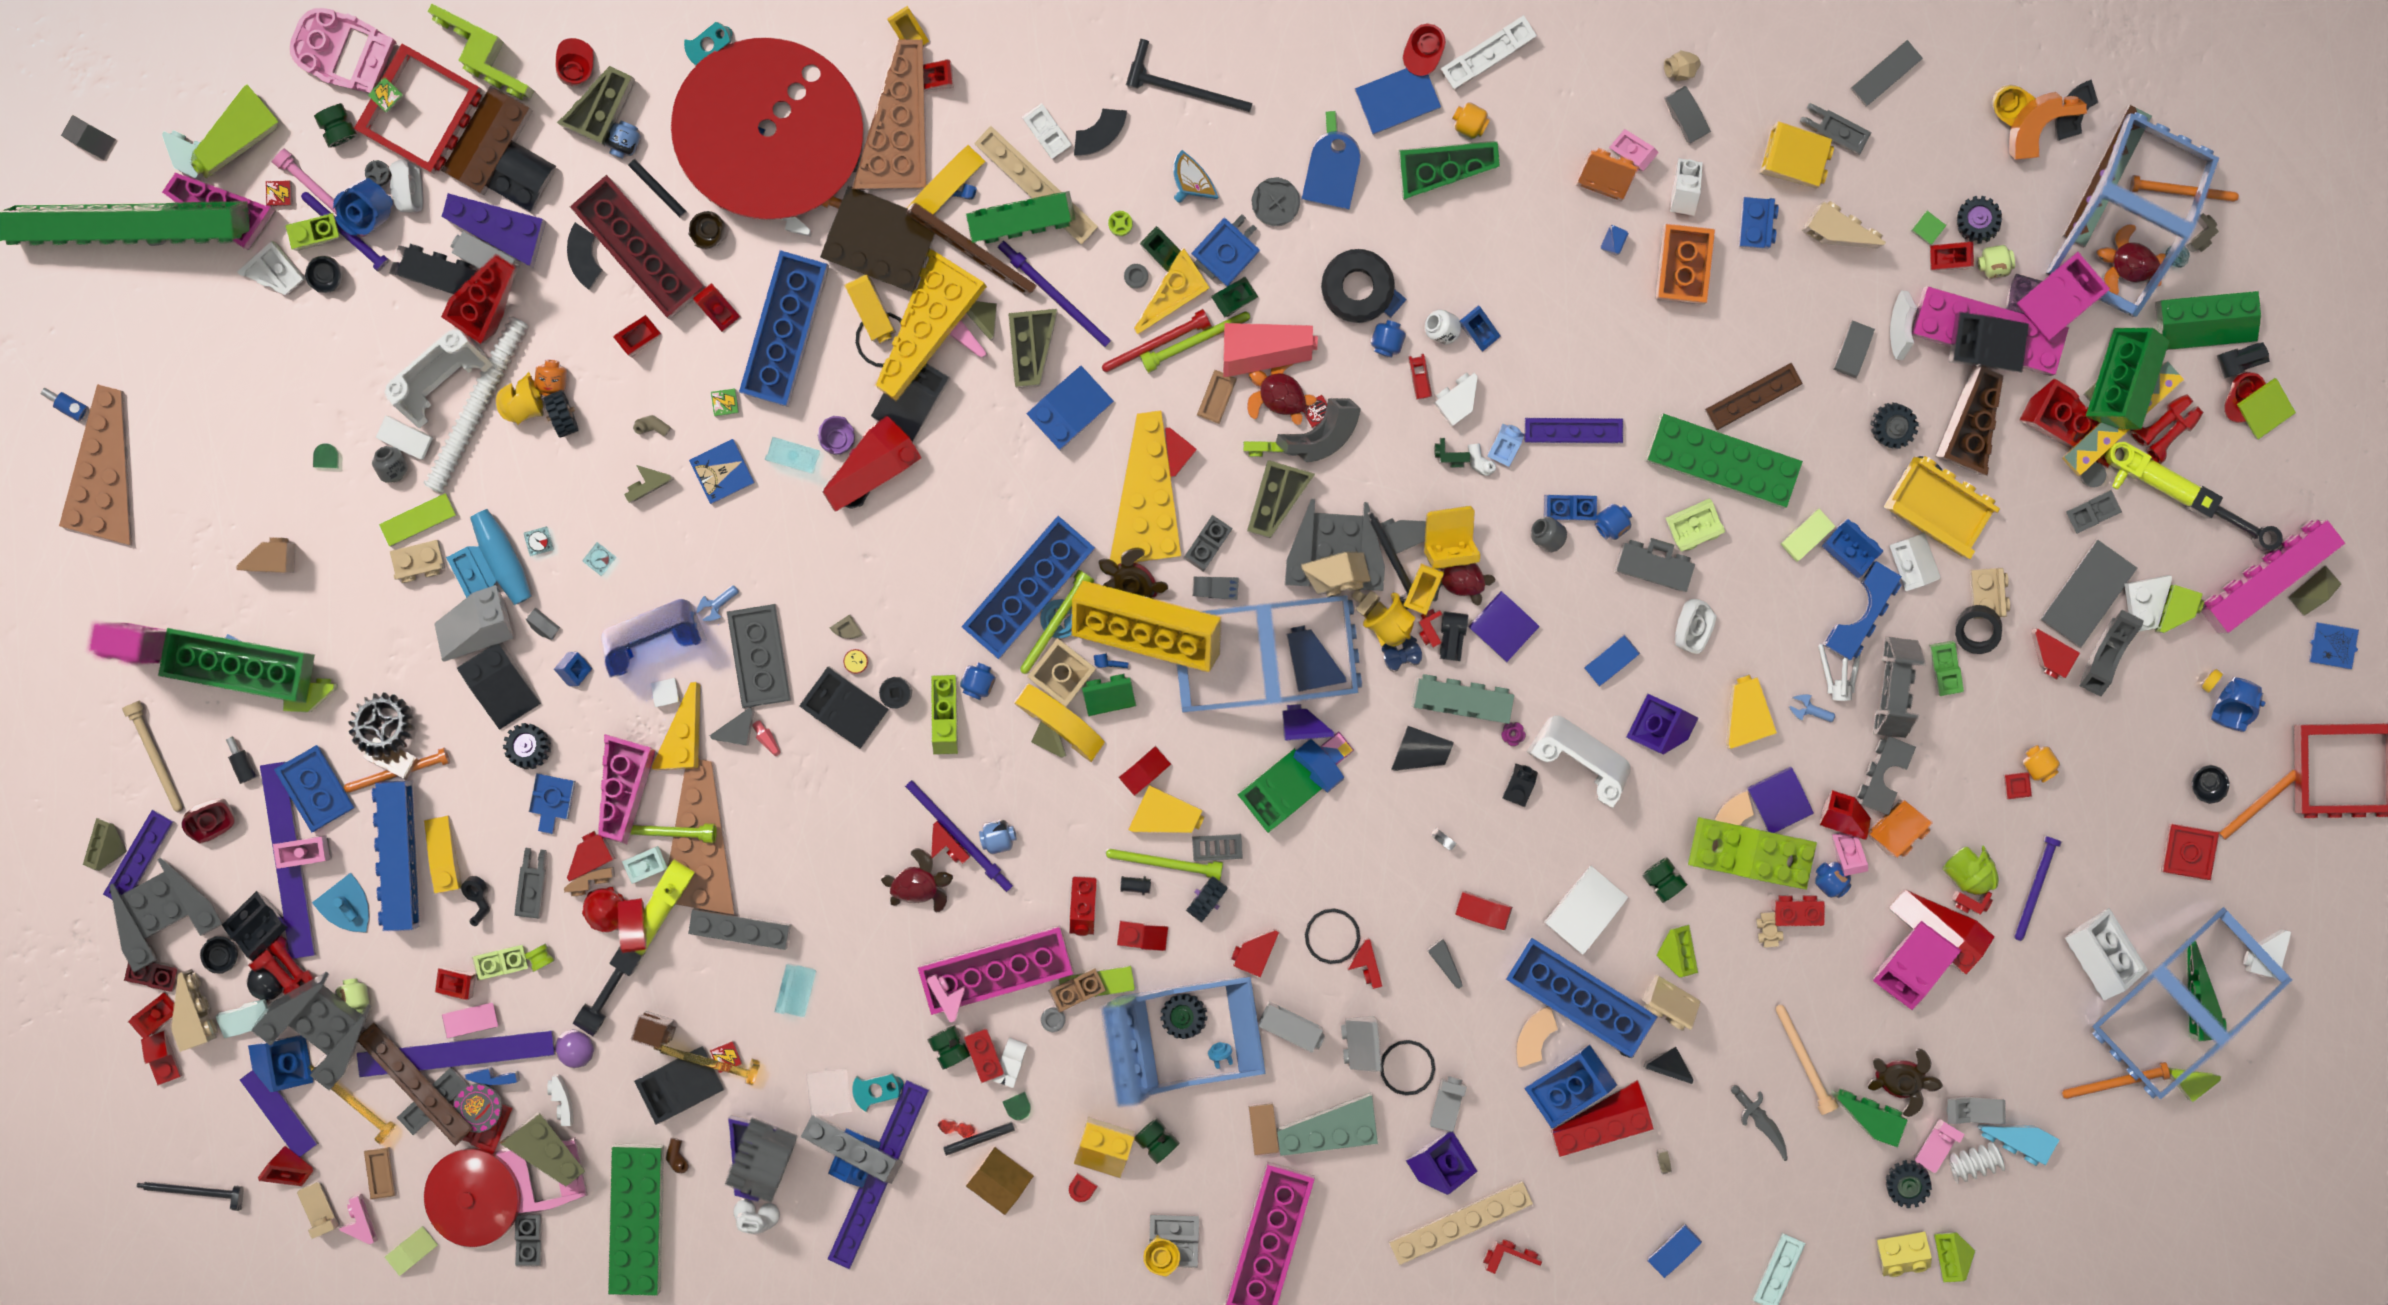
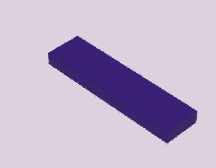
(1573, 430)
(140, 853)
(280, 1115)

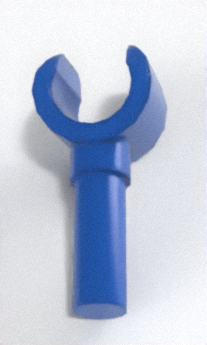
(968, 192)
(1102, 661)

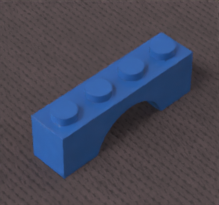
(1879, 585)

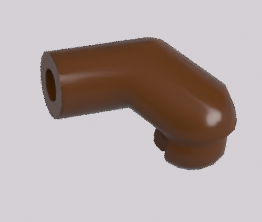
(674, 1156)

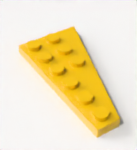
(930, 316)
(1147, 503)

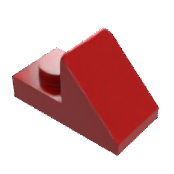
(716, 307)
(943, 838)
(1142, 935)
(1365, 957)
(153, 1016)
(160, 1057)

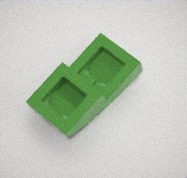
(1946, 668)

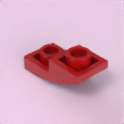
(1483, 910)
(631, 925)

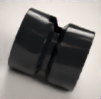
(895, 692)

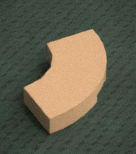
(1734, 812)
(1533, 1035)

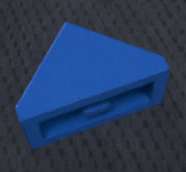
(1479, 328)

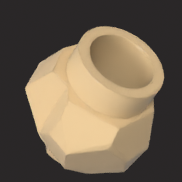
(1682, 65)

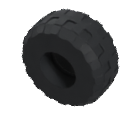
(1358, 261)

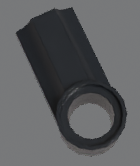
(2238, 361)
(1453, 629)

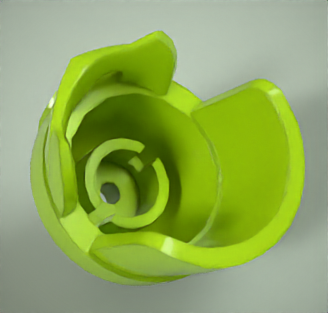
(1971, 872)

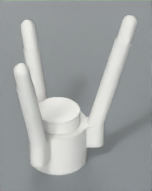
(1843, 688)

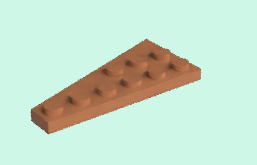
(897, 133)
(99, 481)
(699, 805)

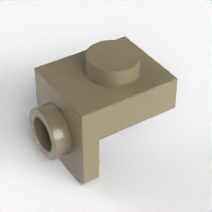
(2203, 240)

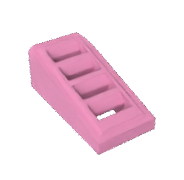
(965, 337)

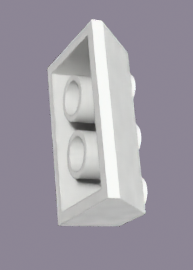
(2106, 954)

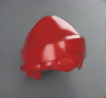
(601, 909)

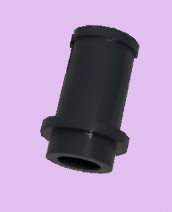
(1138, 885)

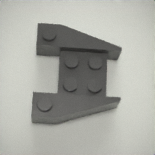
(1332, 534)
(1898, 675)
(154, 908)
(321, 1020)

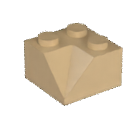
(1338, 573)
(1061, 672)

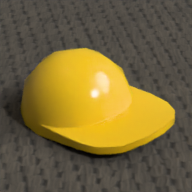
(2009, 102)

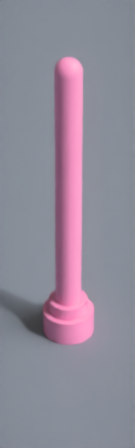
(286, 162)

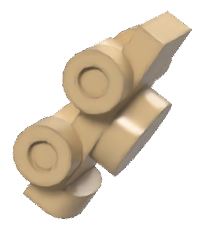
(1769, 934)

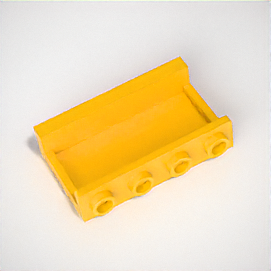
(1941, 506)

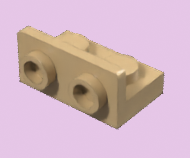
(417, 560)
(1989, 590)

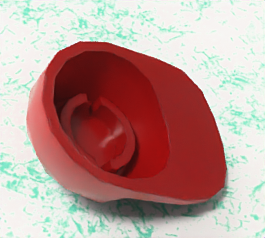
(1424, 49)
(573, 61)
(2241, 388)

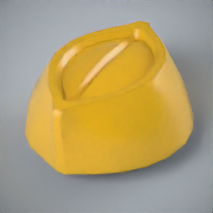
(1161, 1256)

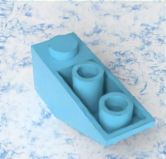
(2024, 1138)

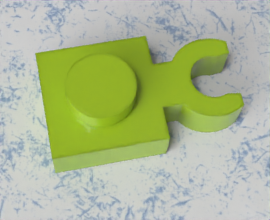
(1256, 448)

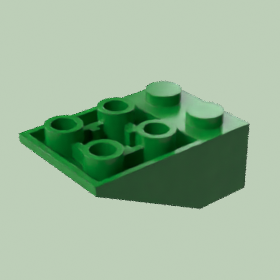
(1279, 791)
(1881, 1124)

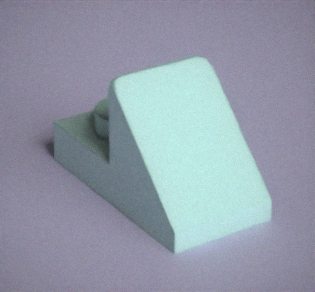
(644, 865)

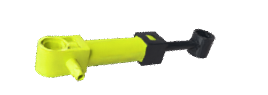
(2195, 497)
(655, 912)

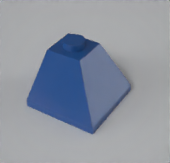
(282, 1063)

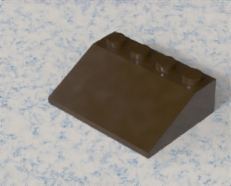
(878, 240)

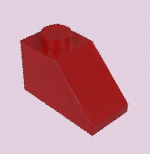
(2053, 654)
(590, 855)
(1255, 952)

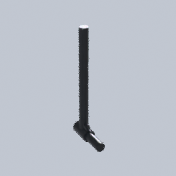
(1138, 76)

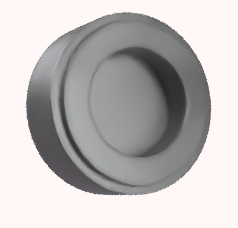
(1052, 1019)

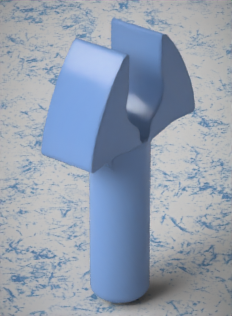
(716, 603)
(1811, 709)

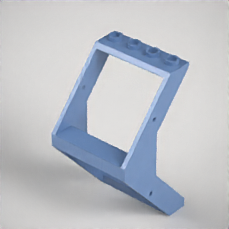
(2160, 217)
(1269, 657)
(2191, 1005)
(1132, 1047)

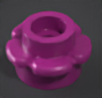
(1513, 727)

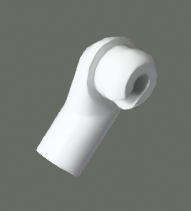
(1478, 462)

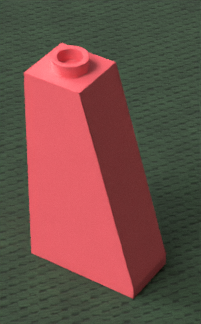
(1265, 346)

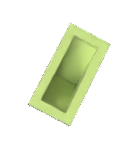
(411, 1250)

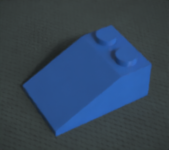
(1070, 407)
(1571, 1086)

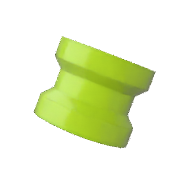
(1123, 220)
(539, 957)

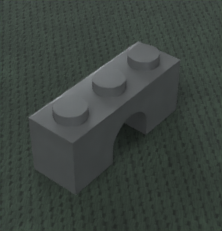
(1875, 792)

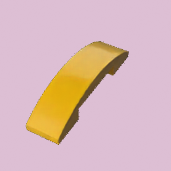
(949, 180)
(1060, 720)

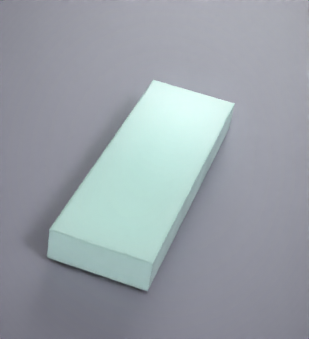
(1779, 1270)

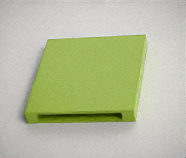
(2266, 408)

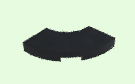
(2071, 125)
(1101, 133)
(581, 256)

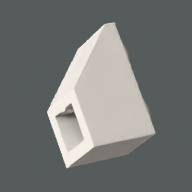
(1686, 186)
(1459, 401)

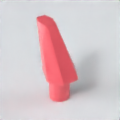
(766, 738)

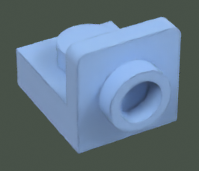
(1506, 444)

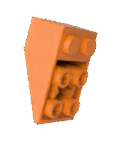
(1606, 174)
(1899, 829)

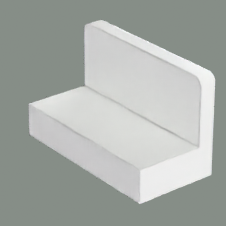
(1915, 562)

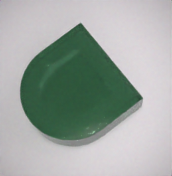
(326, 456)
(1018, 1106)

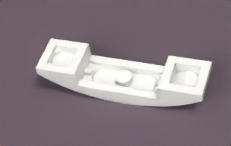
(1489, 52)

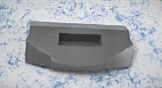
(542, 624)

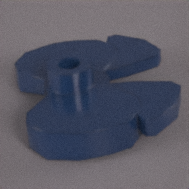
(1395, 658)

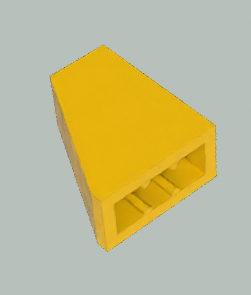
(870, 309)
(1748, 713)
(1165, 814)

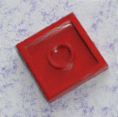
(2190, 852)

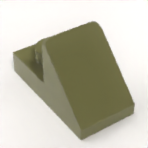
(653, 481)

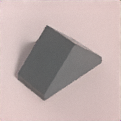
(88, 137)
(736, 730)

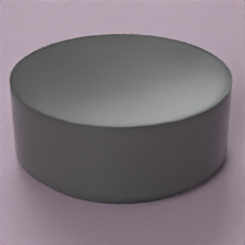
(1136, 276)
(2094, 475)

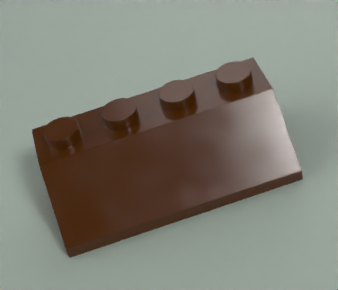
(486, 138)

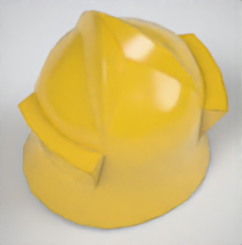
(519, 403)
(1391, 624)

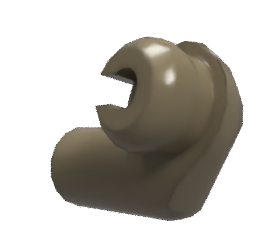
(650, 423)

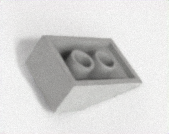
(473, 624)
(1362, 1043)

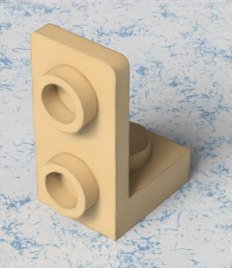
(317, 1210)

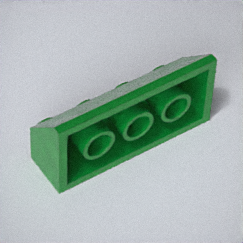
(2209, 320)
(2128, 377)

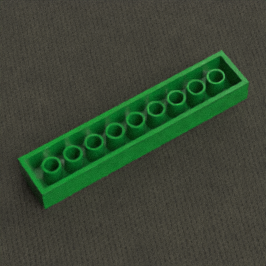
(124, 222)

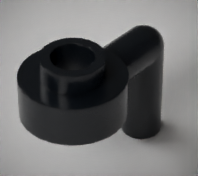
(474, 890)

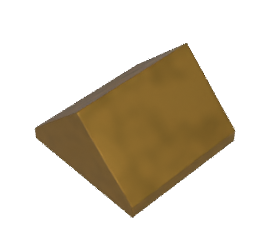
(1000, 1181)

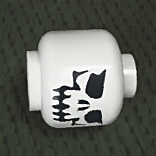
(1442, 327)

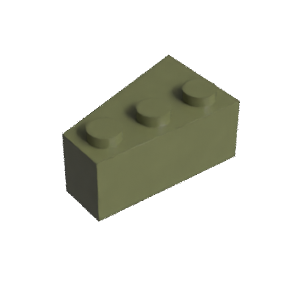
(599, 106)
(1030, 344)
(1276, 496)
(544, 1149)

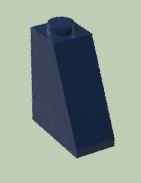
(1311, 661)

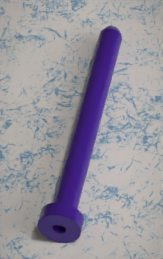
(379, 262)
(2036, 886)

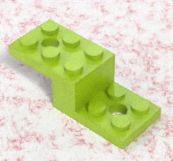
(480, 52)
(1752, 853)

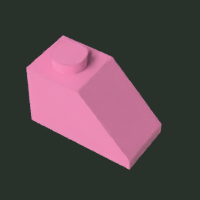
(301, 852)

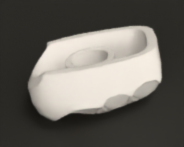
(406, 186)
(1694, 626)

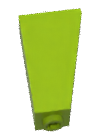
(235, 131)

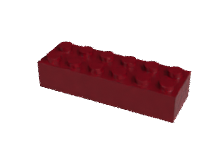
(637, 247)

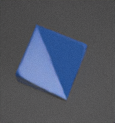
(1614, 240)
(572, 668)

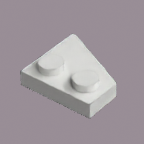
(273, 269)
(2147, 599)

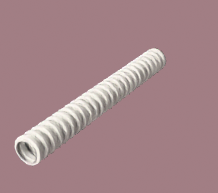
(475, 405)

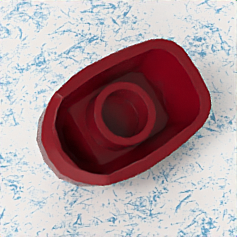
(208, 820)

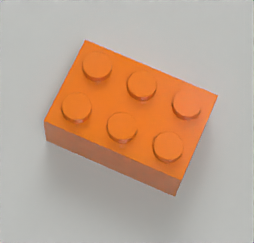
(1685, 264)

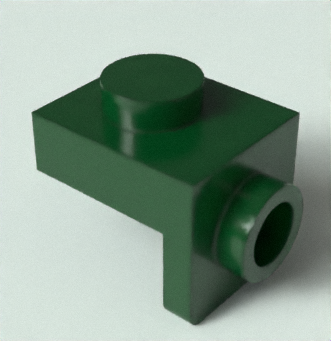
(1455, 459)

